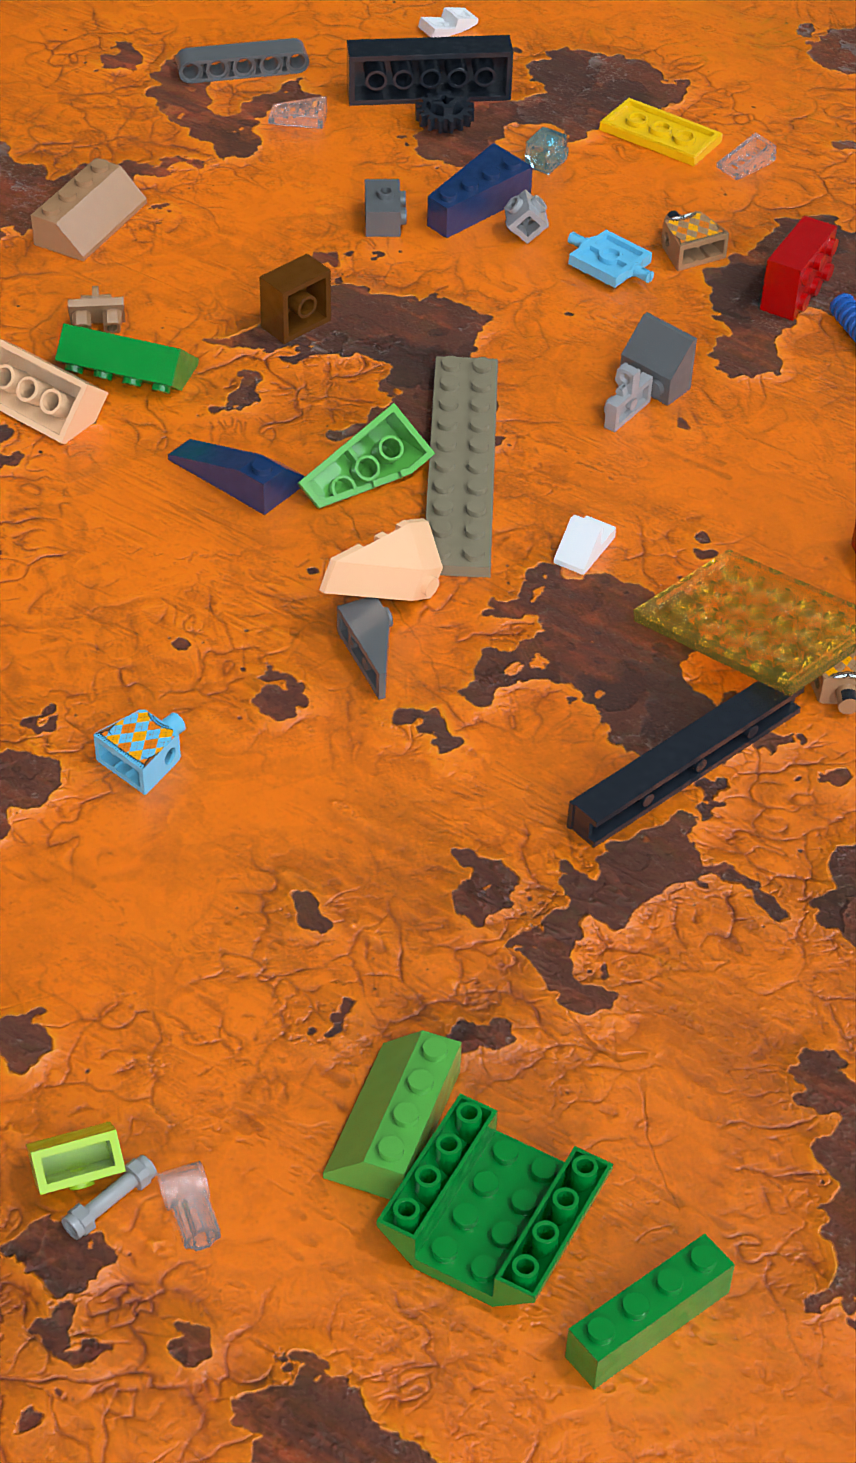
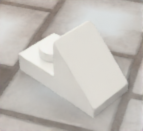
(583, 543)

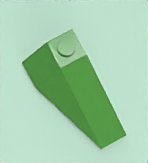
(373, 457)

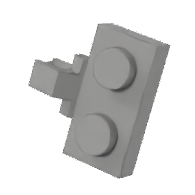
(630, 396)

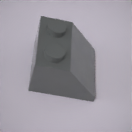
(664, 354)

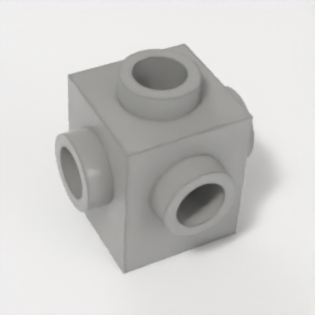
(526, 216)

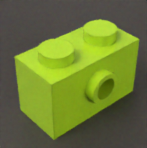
(76, 1158)

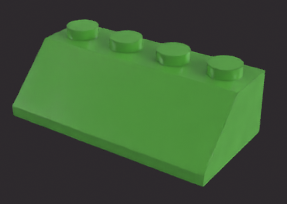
(395, 1112)

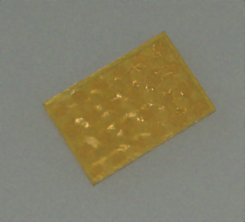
(755, 621)

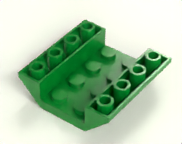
(489, 1207)

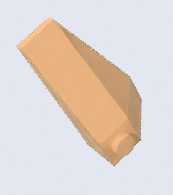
(391, 567)

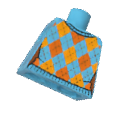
(140, 748)

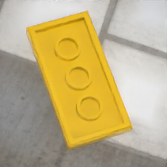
(661, 131)

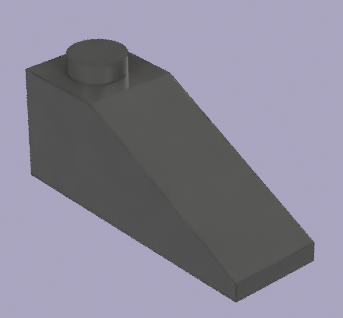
(366, 633)

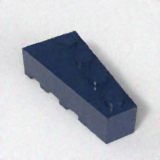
(478, 191)

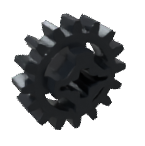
(444, 111)

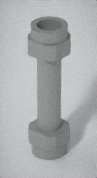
(81, 1219)

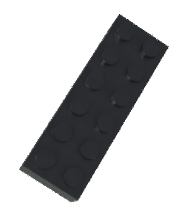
(411, 67)

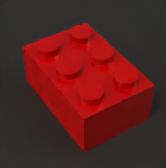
(799, 268)

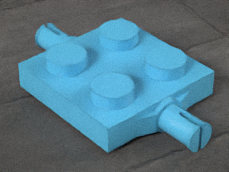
(610, 258)

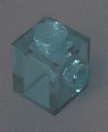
(546, 150)

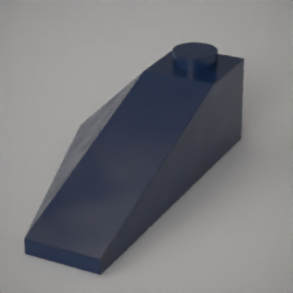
(240, 473)

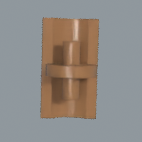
(97, 309)

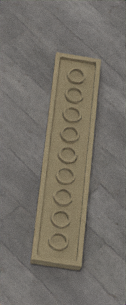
(463, 464)

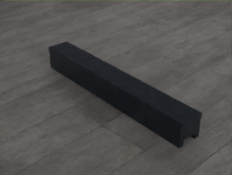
(679, 761)

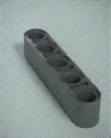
(231, 54)

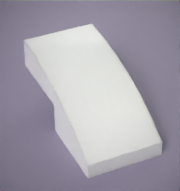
(453, 21)

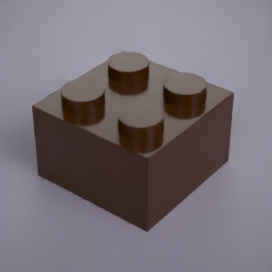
(295, 298)

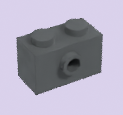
(384, 208)

